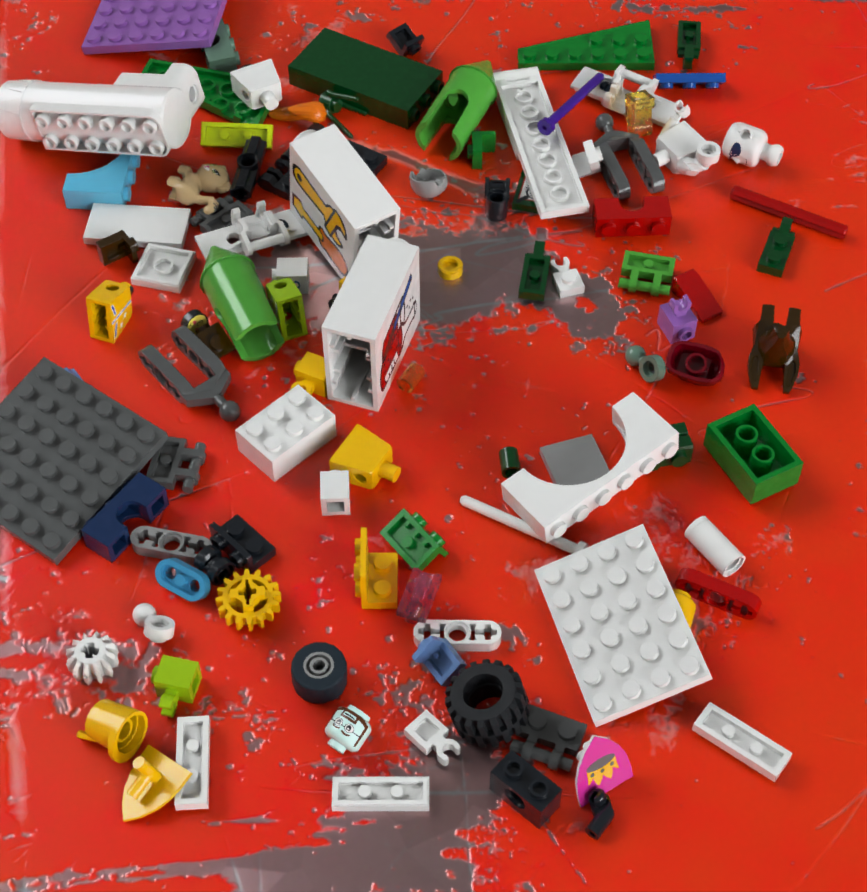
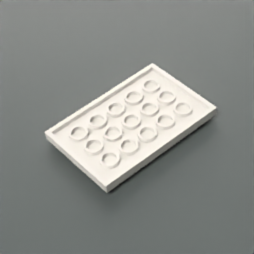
(621, 625)

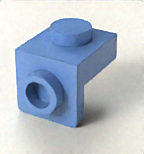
(439, 658)

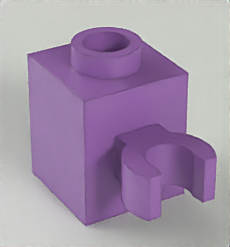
(677, 320)

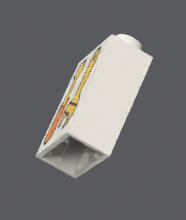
(338, 196)

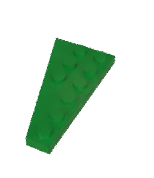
(598, 50)
(218, 94)

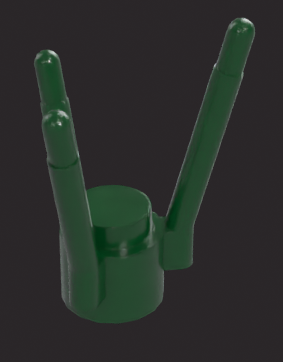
(334, 104)

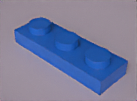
(689, 80)

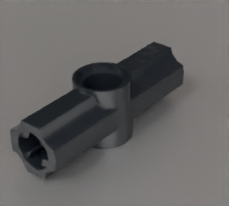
(248, 168)

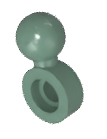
(651, 367)

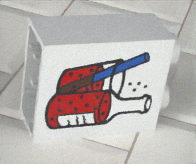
(372, 322)

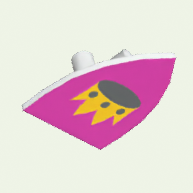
(600, 766)

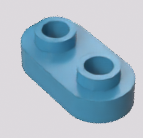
(185, 580)

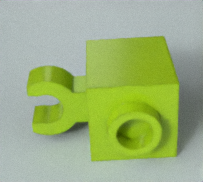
(175, 681)

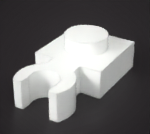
(566, 281)
(430, 734)

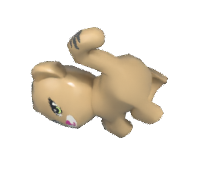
(208, 178)

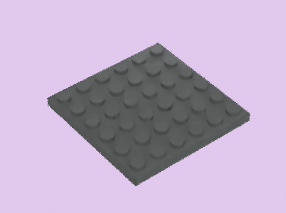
(65, 457)

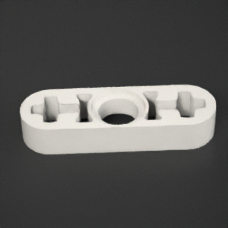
(479, 626)

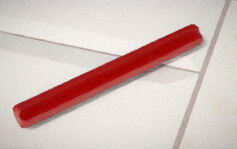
(783, 209)

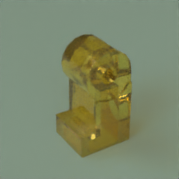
(639, 112)

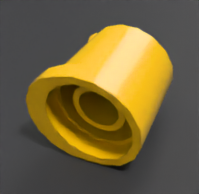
(116, 728)

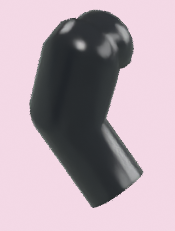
(602, 812)

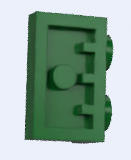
(412, 540)

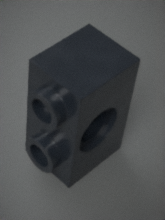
(525, 789)

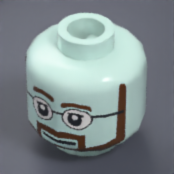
(348, 729)

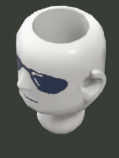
(750, 145)

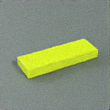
(234, 134)

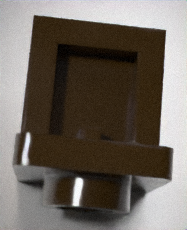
(116, 247)
(215, 339)

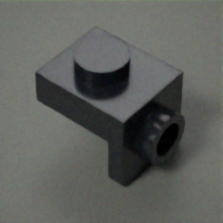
(404, 40)

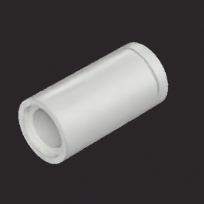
(714, 546)

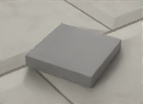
(574, 461)

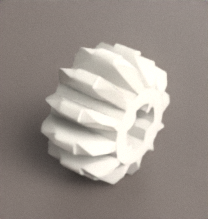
(92, 658)

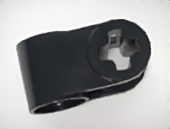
(496, 199)

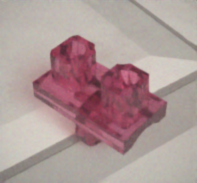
(418, 596)

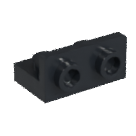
(242, 543)

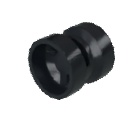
(214, 565)

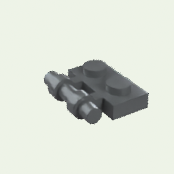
(221, 217)
(167, 462)
(552, 731)

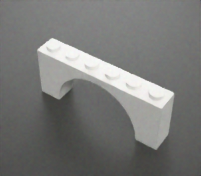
(555, 507)

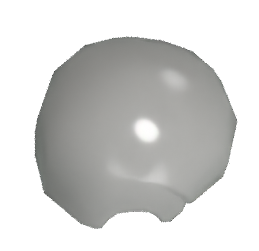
(428, 182)

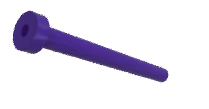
(547, 125)

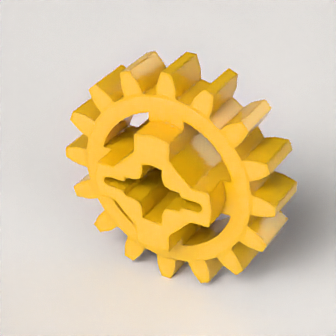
(234, 596)

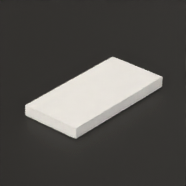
(144, 223)

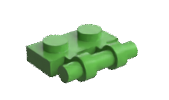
(648, 267)

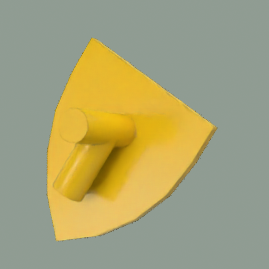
(151, 784)

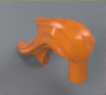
(309, 111)

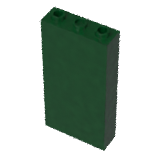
(383, 81)

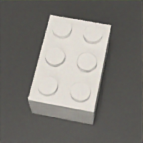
(286, 432)

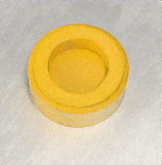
(450, 268)

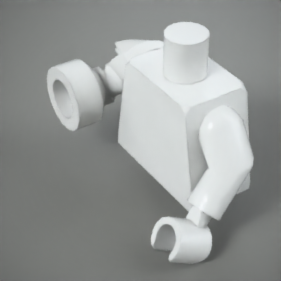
(682, 147)

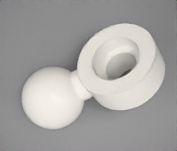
(156, 627)

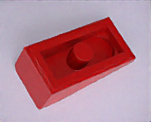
(703, 302)

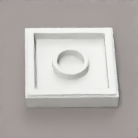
(163, 268)

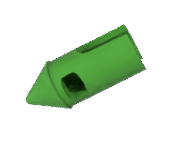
(460, 102)
(241, 303)

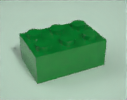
(752, 453)

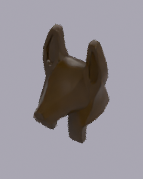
(775, 347)

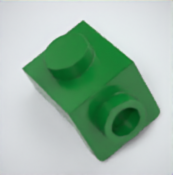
(481, 142)

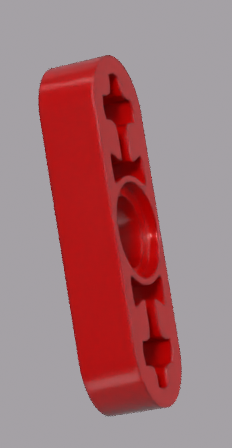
(731, 598)

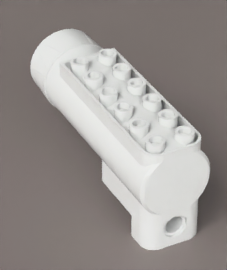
(131, 117)

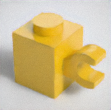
(311, 374)

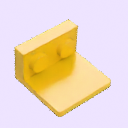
(375, 576)

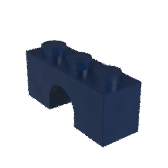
(137, 499)

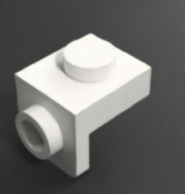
(588, 160)

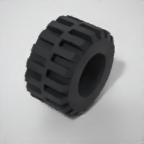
(493, 723)

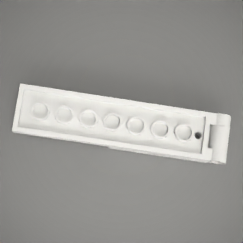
(543, 157)

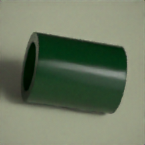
(509, 461)

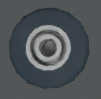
(319, 672)

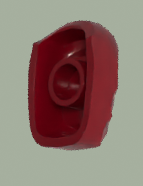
(695, 363)

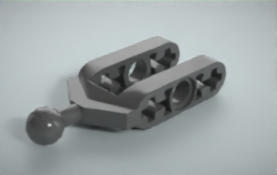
(640, 155)
(208, 392)

